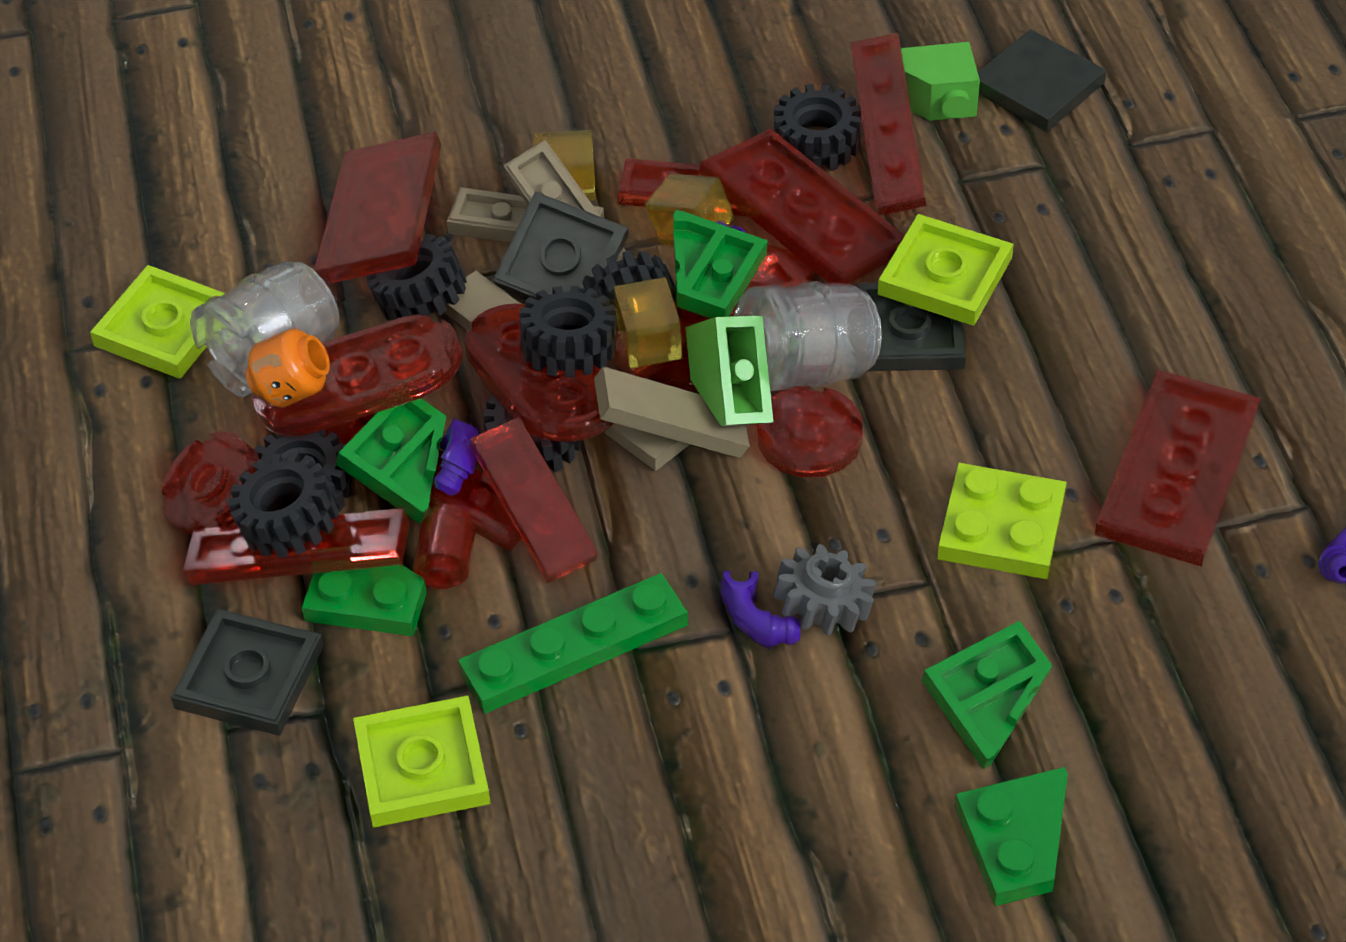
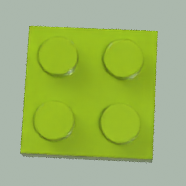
(945, 269)
(154, 322)
(1002, 520)
(421, 761)

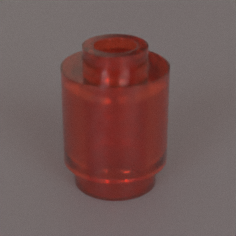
(445, 547)

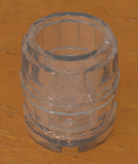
(257, 309)
(815, 332)

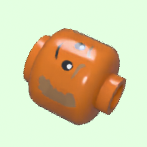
(287, 367)

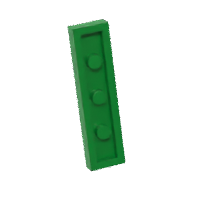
(572, 643)

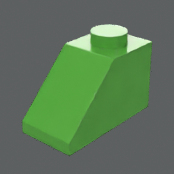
(942, 80)
(731, 368)

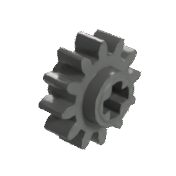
(824, 589)

